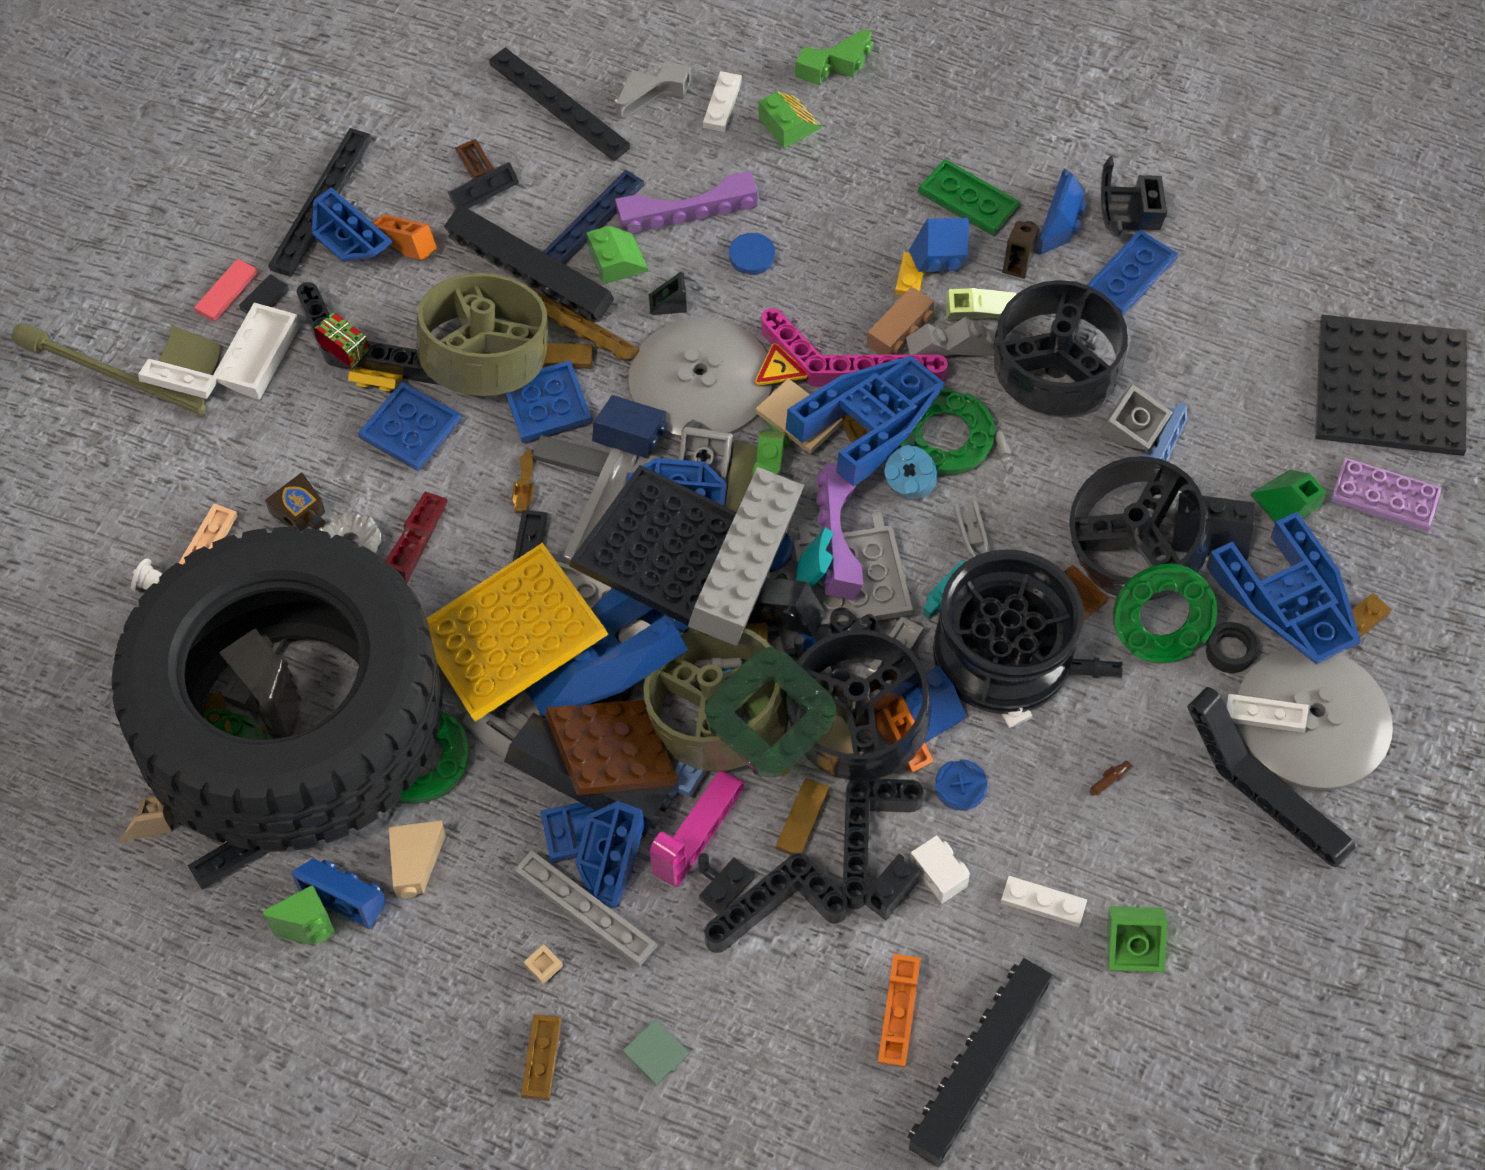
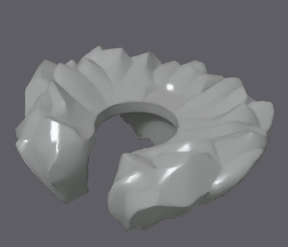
(355, 525)

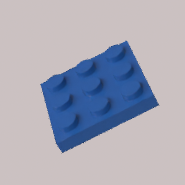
(549, 403)
(409, 426)

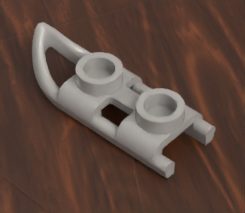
(973, 537)

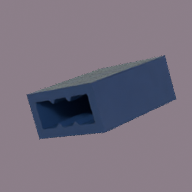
(629, 426)

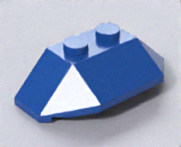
(1062, 214)
(345, 229)
(692, 475)
(609, 850)

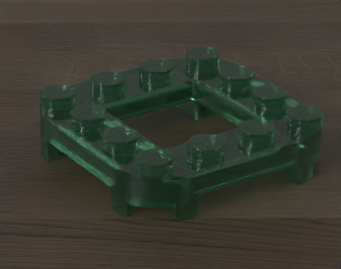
(743, 740)

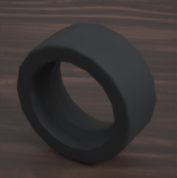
(1238, 631)

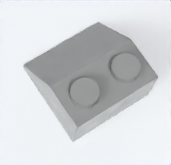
(1135, 420)

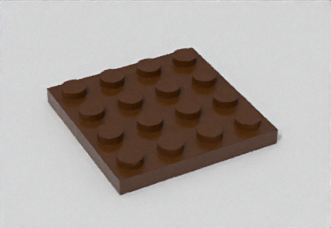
(610, 747)

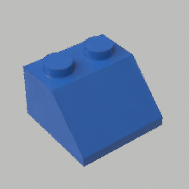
(941, 245)
(944, 703)

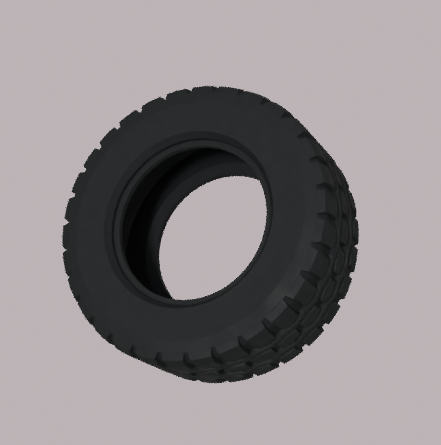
(297, 784)

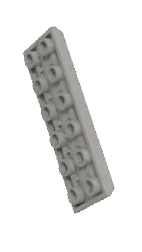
(608, 486)

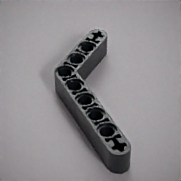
(391, 356)
(1262, 786)

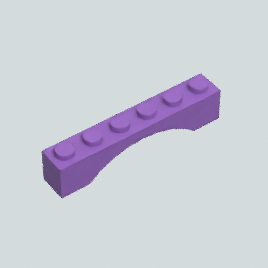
(643, 213)
(845, 572)

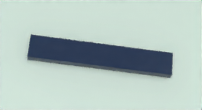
(593, 217)

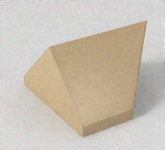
(149, 820)

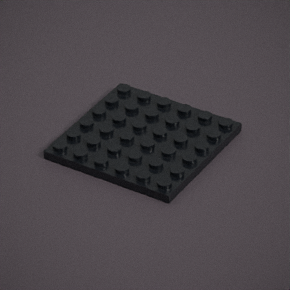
(1391, 385)
(656, 543)

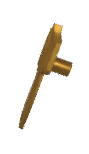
(522, 489)

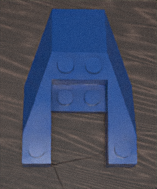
(881, 398)
(1300, 603)
(608, 665)

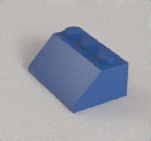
(341, 891)

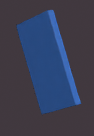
(1133, 270)

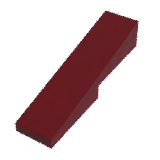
(416, 534)

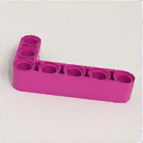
(675, 855)

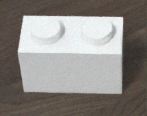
(940, 869)

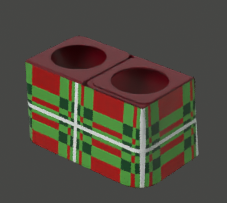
(341, 339)

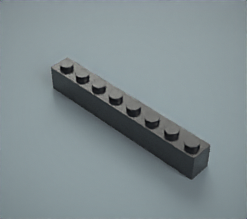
(529, 263)
(980, 1061)

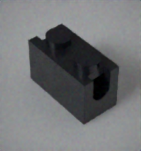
(892, 887)

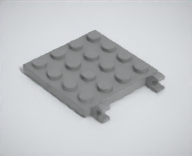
(884, 583)

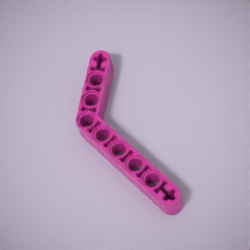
(777, 328)

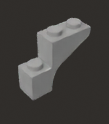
(643, 88)
(959, 339)

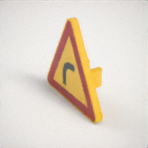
(779, 367)

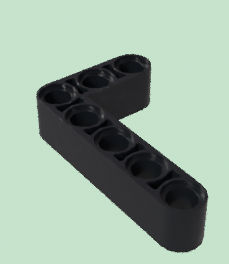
(860, 829)
(775, 897)

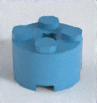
(907, 459)

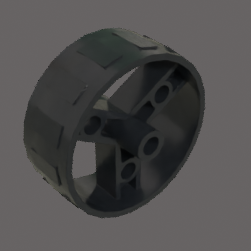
(1053, 350)
(1142, 530)
(859, 708)

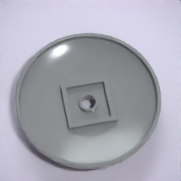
(722, 397)
(1336, 747)

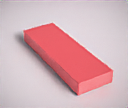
(225, 290)

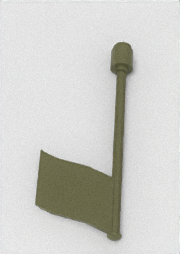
(181, 350)

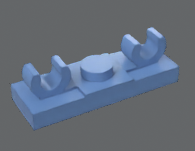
(1168, 437)

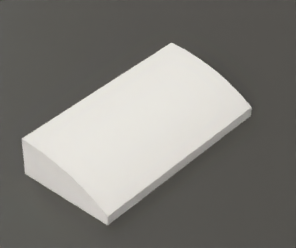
(257, 350)

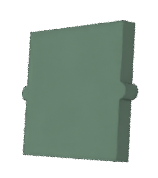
(656, 1052)

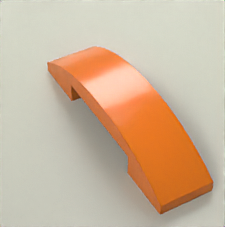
(899, 1010)

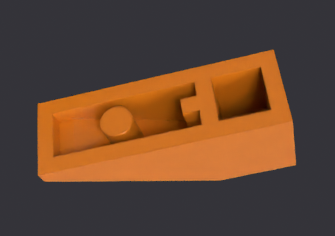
(407, 236)
(894, 723)

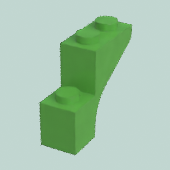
(842, 58)
(770, 451)

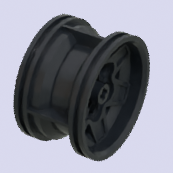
(1014, 676)

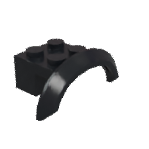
(1132, 207)

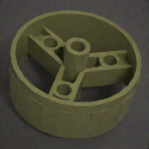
(486, 352)
(686, 680)

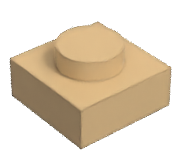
(543, 964)

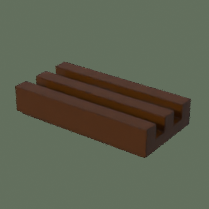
(466, 146)

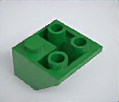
(1289, 494)

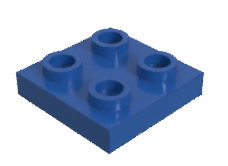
(564, 829)

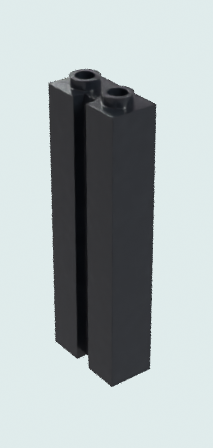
(538, 755)

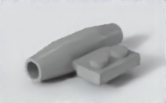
(499, 733)

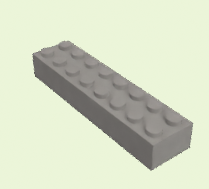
(746, 556)

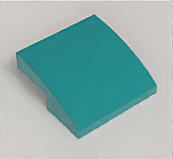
(815, 559)

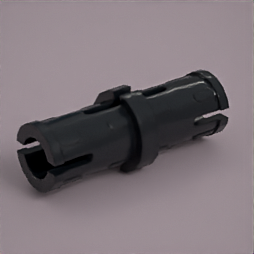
(1096, 668)

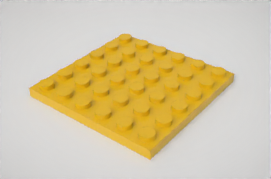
(511, 631)

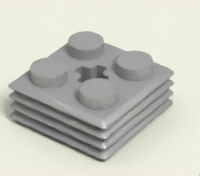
(716, 443)

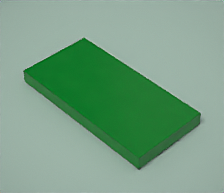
(969, 197)

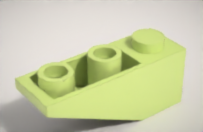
(975, 303)

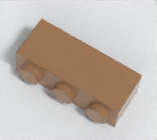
(899, 322)

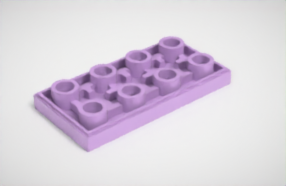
(1386, 494)

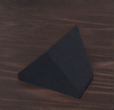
(669, 297)

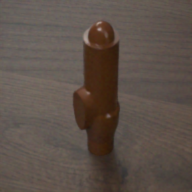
(1109, 777)

